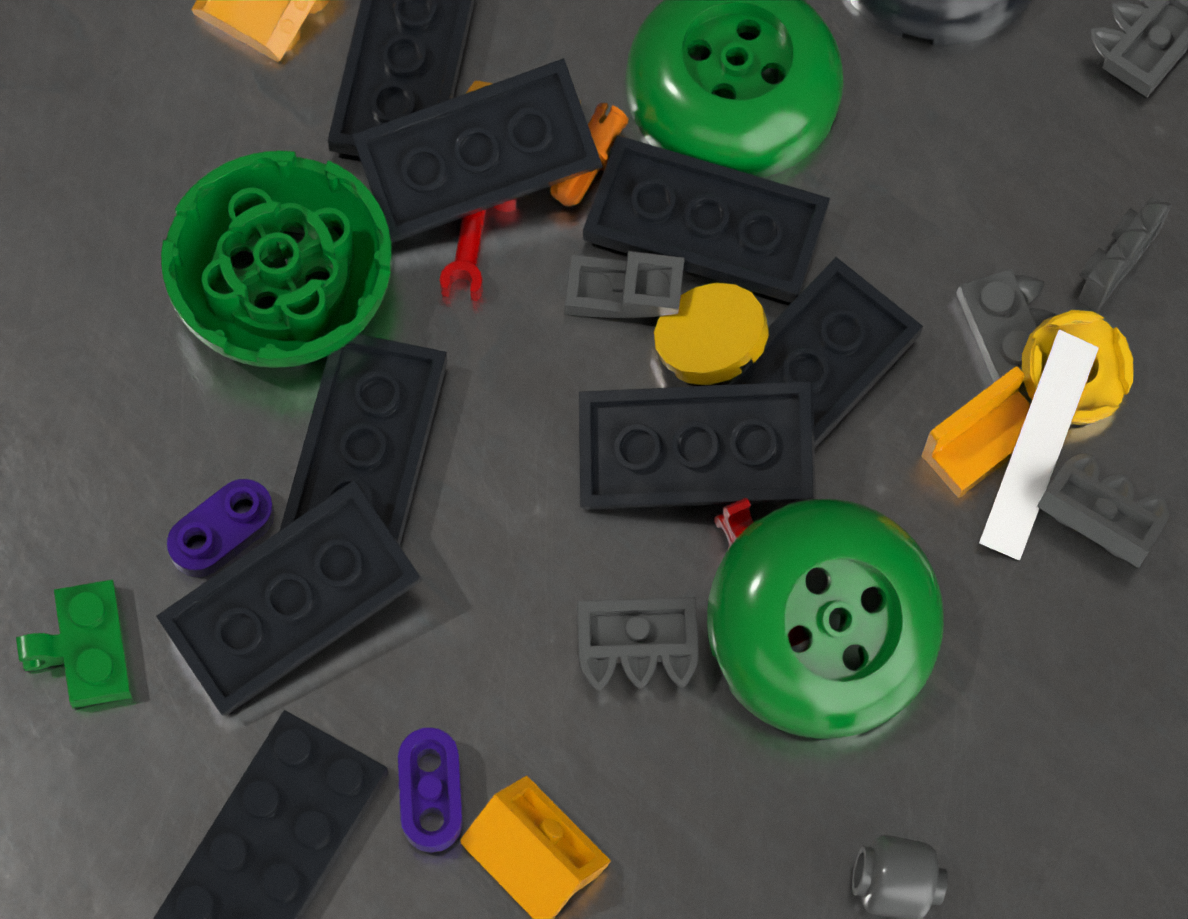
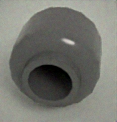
(899, 878)

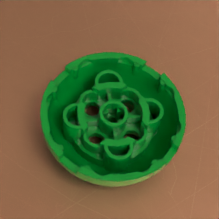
(749, 122)
(247, 209)
(764, 594)

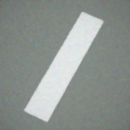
(1039, 445)

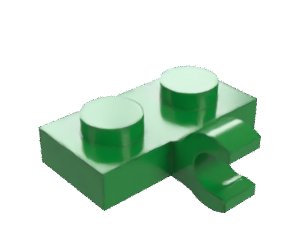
(87, 645)

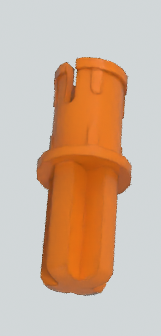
(604, 133)

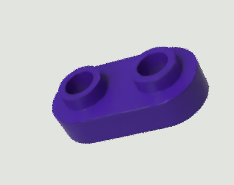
(225, 529)
(430, 791)

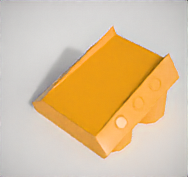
(262, 24)

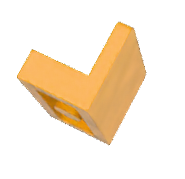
(978, 435)
(533, 849)

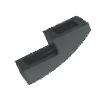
(624, 289)

